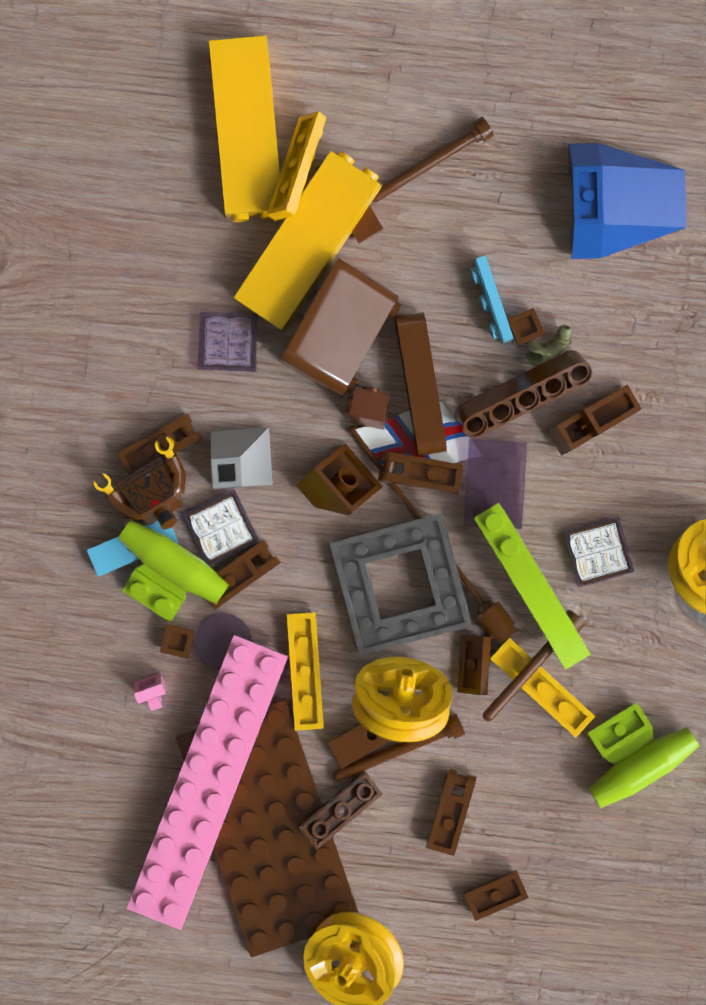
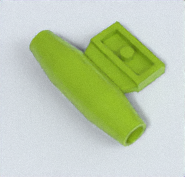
(167, 572)
(636, 756)

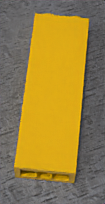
(245, 125)
(309, 240)

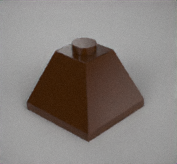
(339, 483)

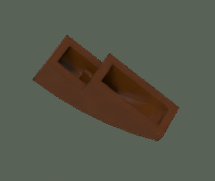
(594, 420)

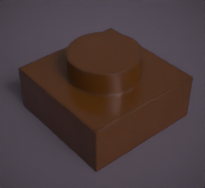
(525, 327)
(177, 641)

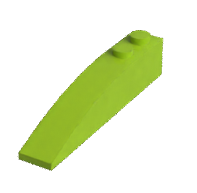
(532, 585)

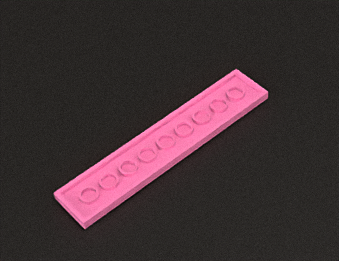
(207, 782)

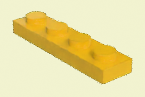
(296, 166)
(305, 671)
(543, 688)

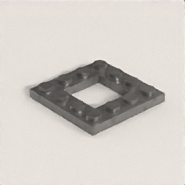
(368, 628)

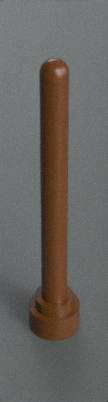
(478, 132)
(526, 673)
(452, 729)

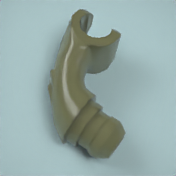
(558, 344)

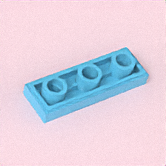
(491, 301)
(115, 555)

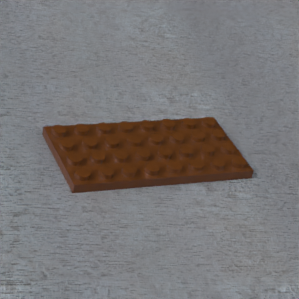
(269, 867)

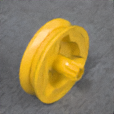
(688, 566)
(390, 714)
(373, 950)

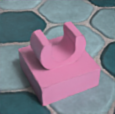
(150, 690)

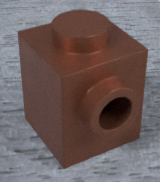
(368, 407)

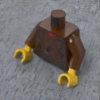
(150, 490)

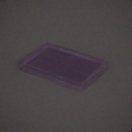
(494, 477)

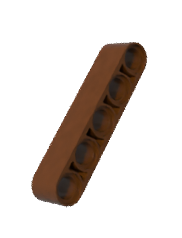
(420, 383)
(509, 392)

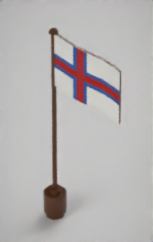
(399, 438)

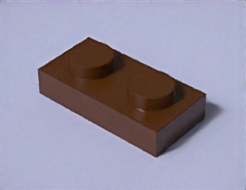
(474, 664)
(495, 895)

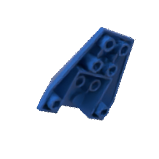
(621, 200)

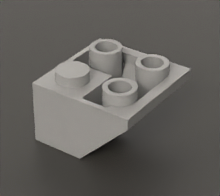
(241, 458)

